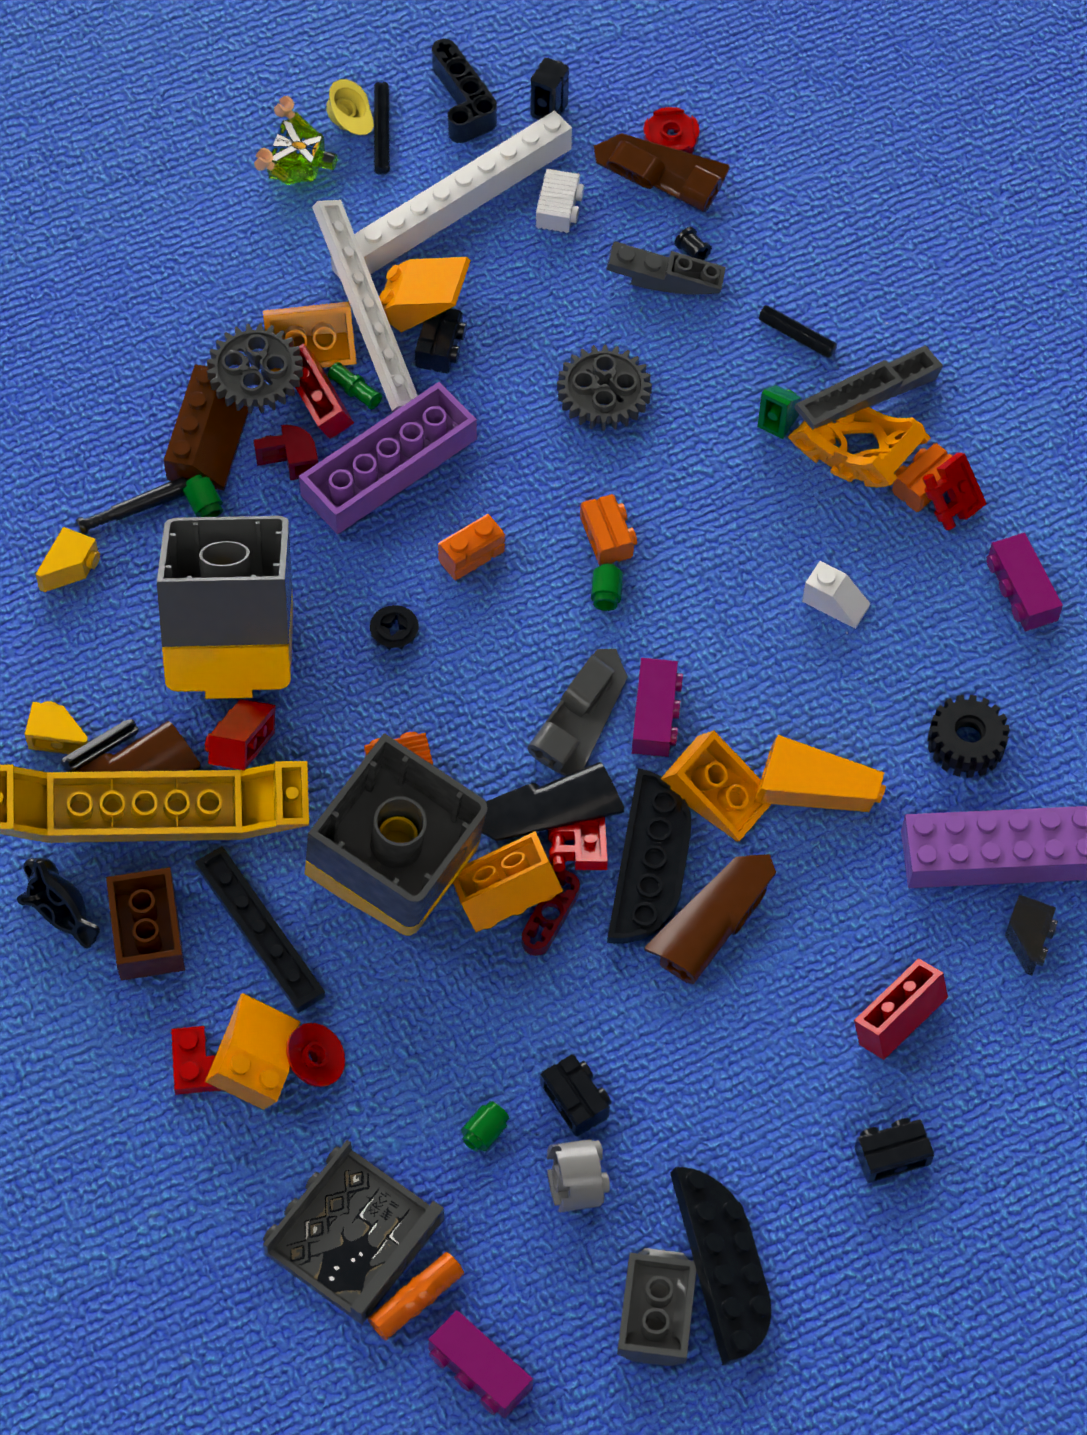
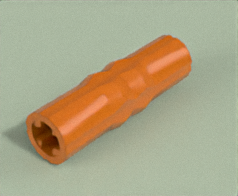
(415, 1296)

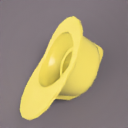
(349, 107)

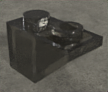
(1028, 929)

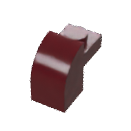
(293, 446)

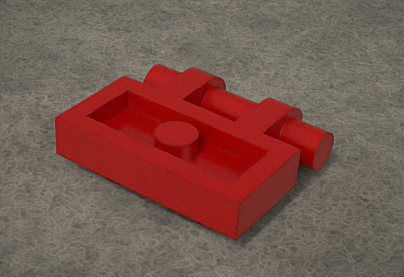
(961, 487)
(588, 848)

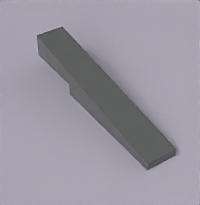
(870, 387)

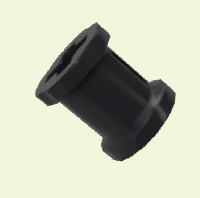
(692, 244)

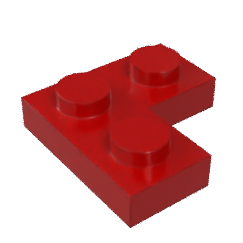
(191, 1060)

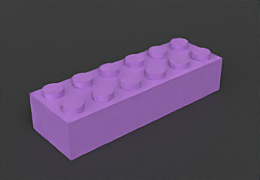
(388, 457)
(995, 847)

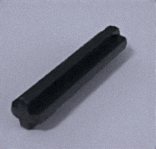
(797, 331)
(99, 745)

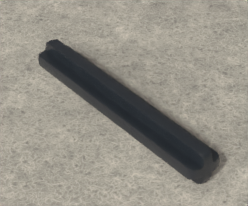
(381, 128)

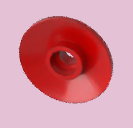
(322, 1047)

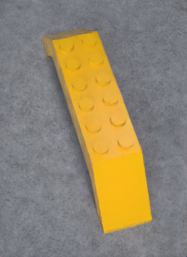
(153, 804)

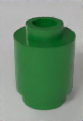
(203, 497)
(606, 587)
(484, 1127)

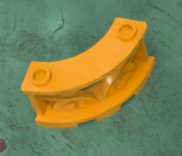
(875, 467)

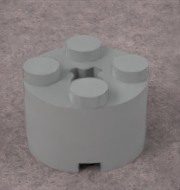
(577, 1175)

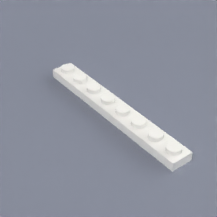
(365, 303)

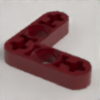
(563, 903)

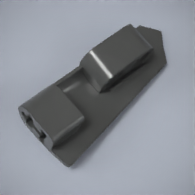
(579, 718)

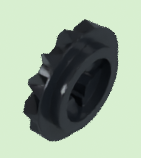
(385, 618)

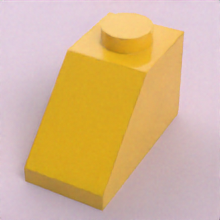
(67, 560)
(53, 729)

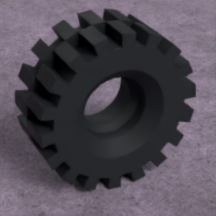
(968, 755)

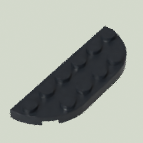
(651, 861)
(724, 1263)

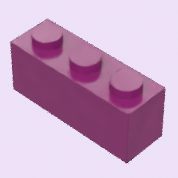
(1024, 582)
(656, 707)
(479, 1365)

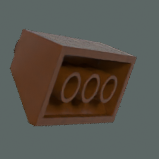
(204, 434)

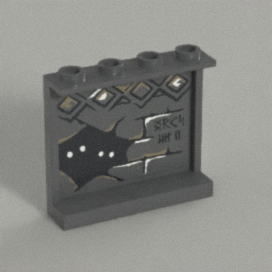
(352, 1233)

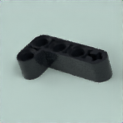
(475, 105)

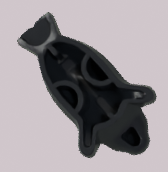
(57, 900)

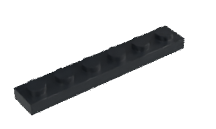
(260, 929)

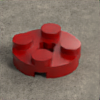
(672, 118)

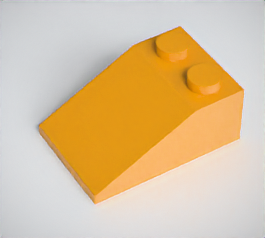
(422, 289)
(717, 785)
(253, 1053)

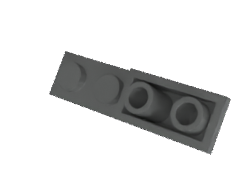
(668, 274)

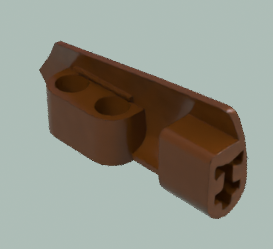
(667, 169)
(156, 751)
(712, 916)

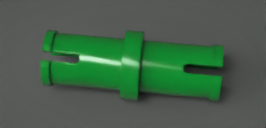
(354, 385)

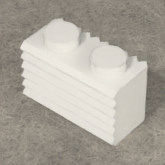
(558, 200)

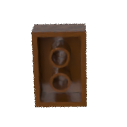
(145, 924)

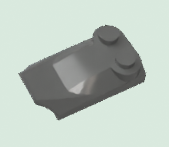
(657, 1307)

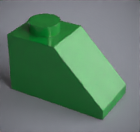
(778, 410)

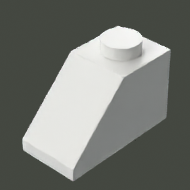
(835, 595)

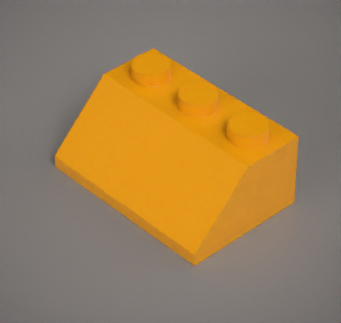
(321, 328)
(506, 882)

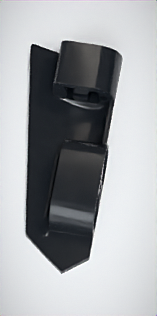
(562, 802)

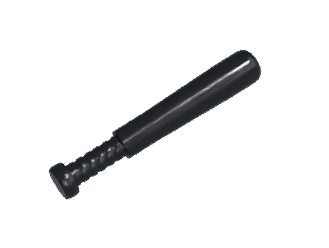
(139, 503)

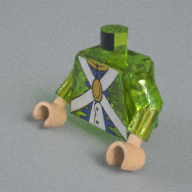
(296, 150)

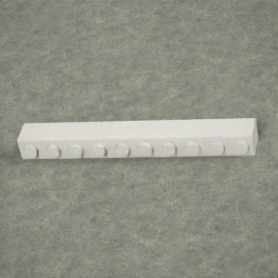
(463, 191)

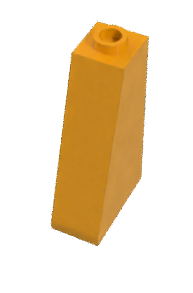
(817, 779)

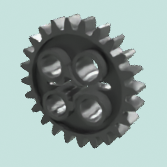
(234, 382)
(604, 387)

